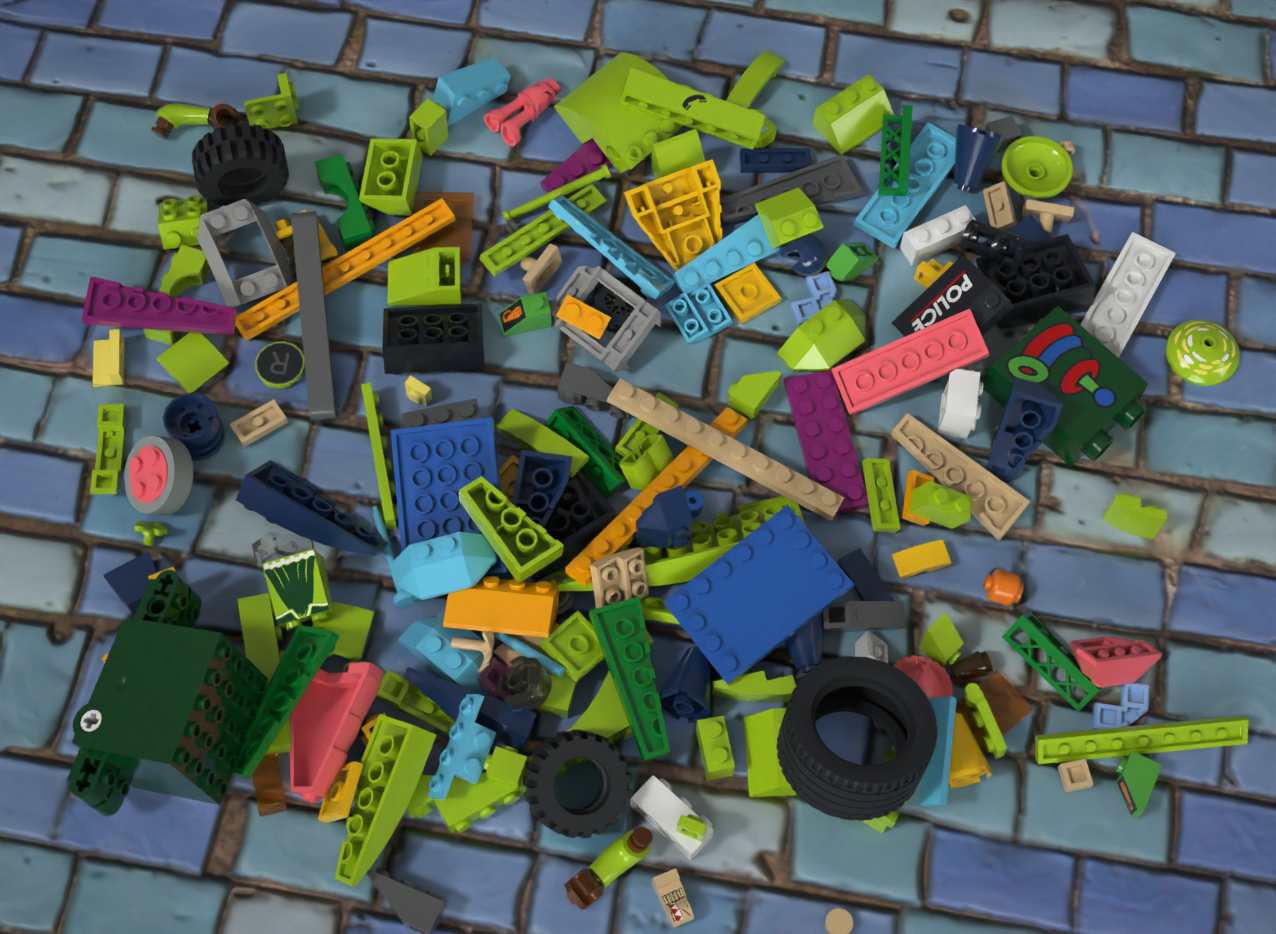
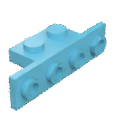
(465, 749)

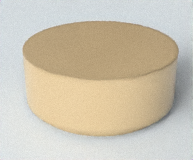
(838, 922)

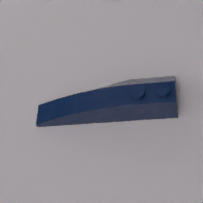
(298, 508)

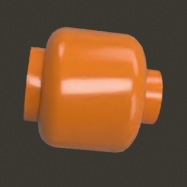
(1003, 587)

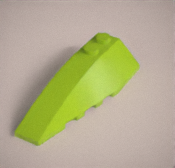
(387, 783)

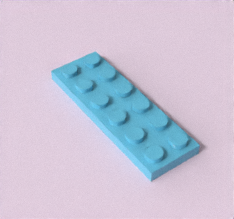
(929, 165)

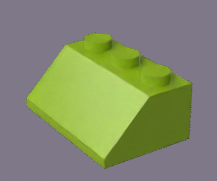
(853, 114)
(392, 175)
(763, 766)

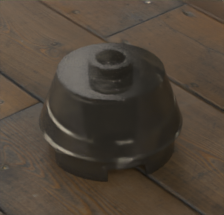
(525, 684)

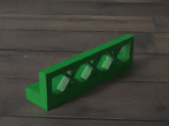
(904, 150)
(599, 468)
(1054, 650)

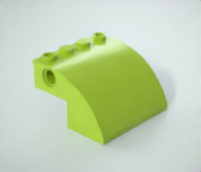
(618, 129)

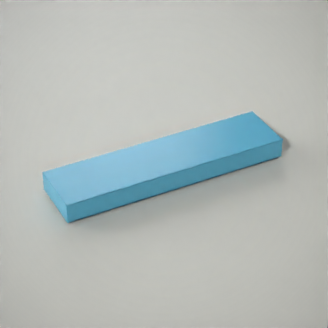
(936, 776)

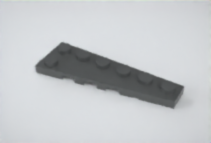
(820, 182)

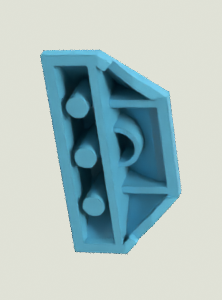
(443, 564)
(432, 646)

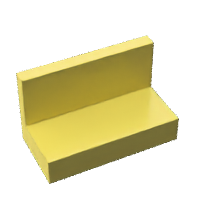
(109, 360)

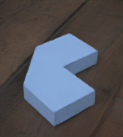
(822, 292)
(1133, 705)

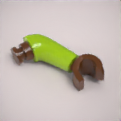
(177, 114)
(609, 865)

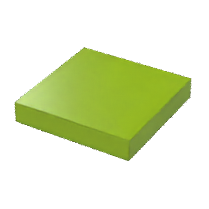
(574, 646)

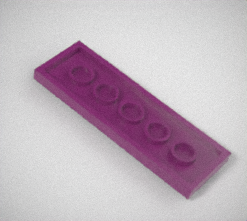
(826, 437)

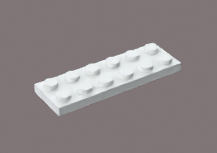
(1127, 292)

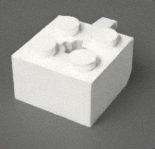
(960, 403)

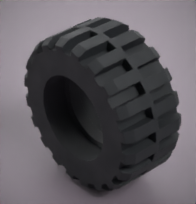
(240, 165)
(612, 792)

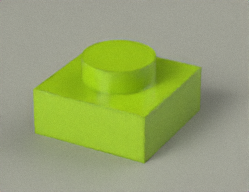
(692, 827)

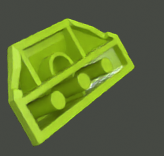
(825, 338)

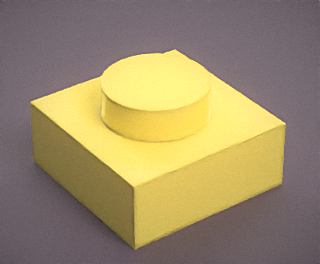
(418, 391)

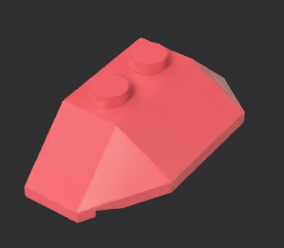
(1113, 660)

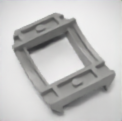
(254, 285)
(631, 332)

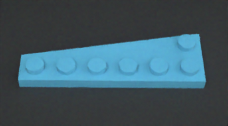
(730, 254)
(640, 270)

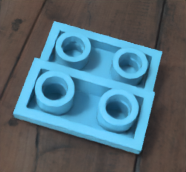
(699, 314)

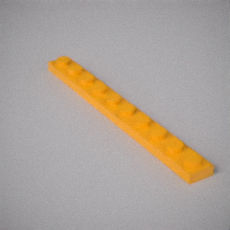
(348, 267)
(623, 527)

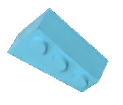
(470, 88)

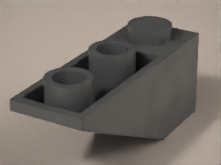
(586, 388)
(863, 616)
(414, 908)

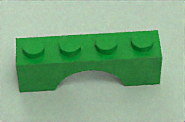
(337, 180)

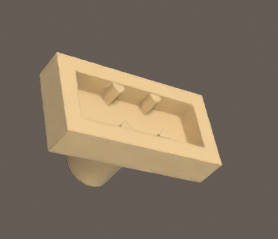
(1047, 213)
(540, 270)

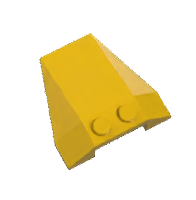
(680, 212)

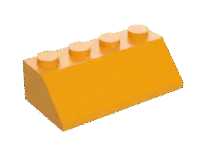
(504, 607)

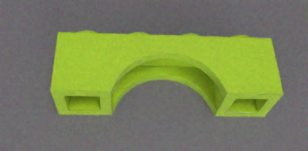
(187, 269)

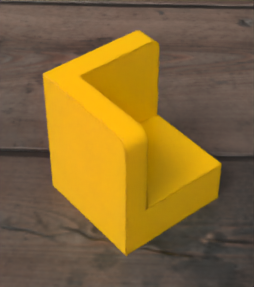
(929, 272)

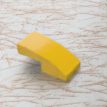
(922, 558)

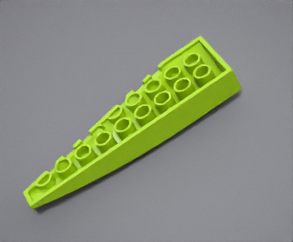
(707, 545)

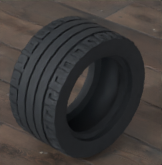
(878, 693)

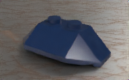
(666, 521)

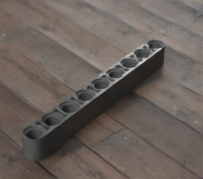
(313, 316)

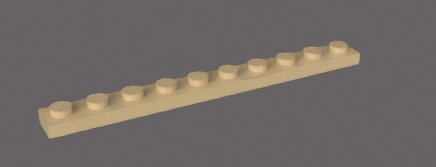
(725, 449)

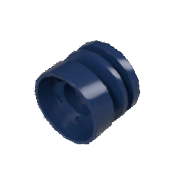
(196, 424)

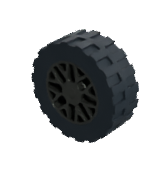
(614, 306)

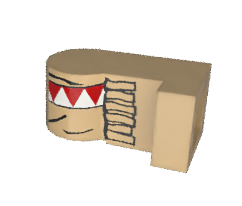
(673, 898)

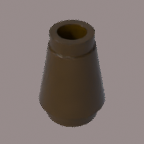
(972, 666)

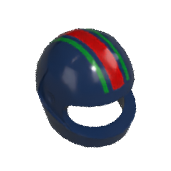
(811, 252)

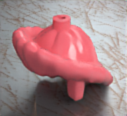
(928, 675)

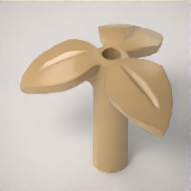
(477, 645)

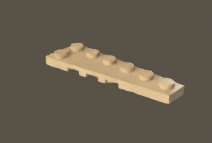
(993, 501)

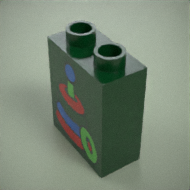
(1081, 373)

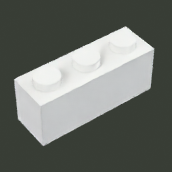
(935, 235)
(663, 810)

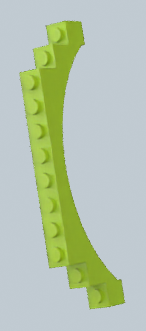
(471, 801)

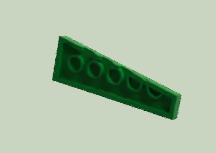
(627, 654)
(289, 682)

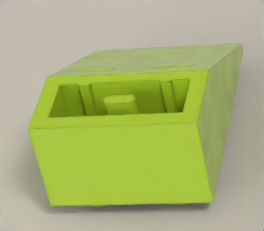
(426, 278)

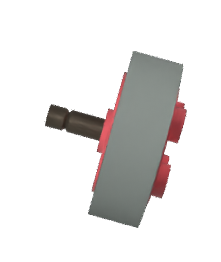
(158, 475)

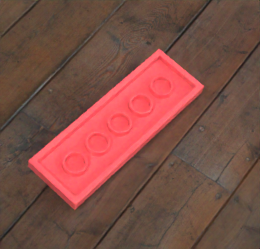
(910, 362)

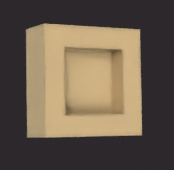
(1075, 775)

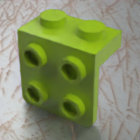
(275, 109)
(180, 221)

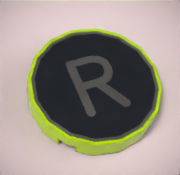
(280, 365)

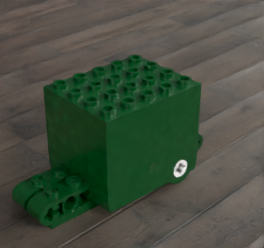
(165, 706)

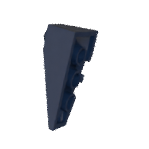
(1025, 422)
(540, 483)

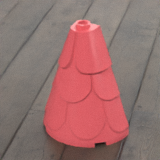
(327, 726)

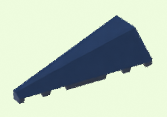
(509, 723)

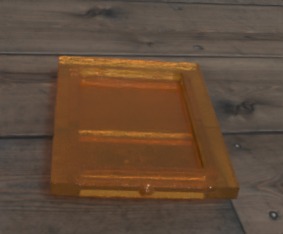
(456, 233)

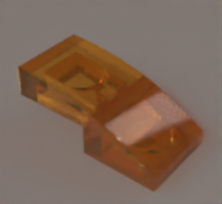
(269, 786)

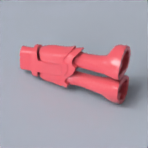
(533, 99)

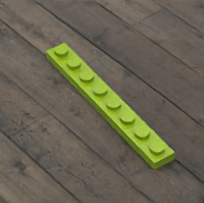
(1141, 739)

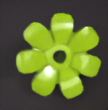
(150, 531)

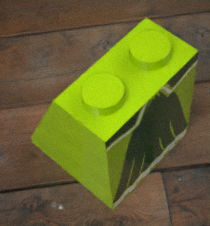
(299, 588)

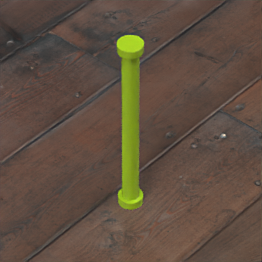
(564, 190)

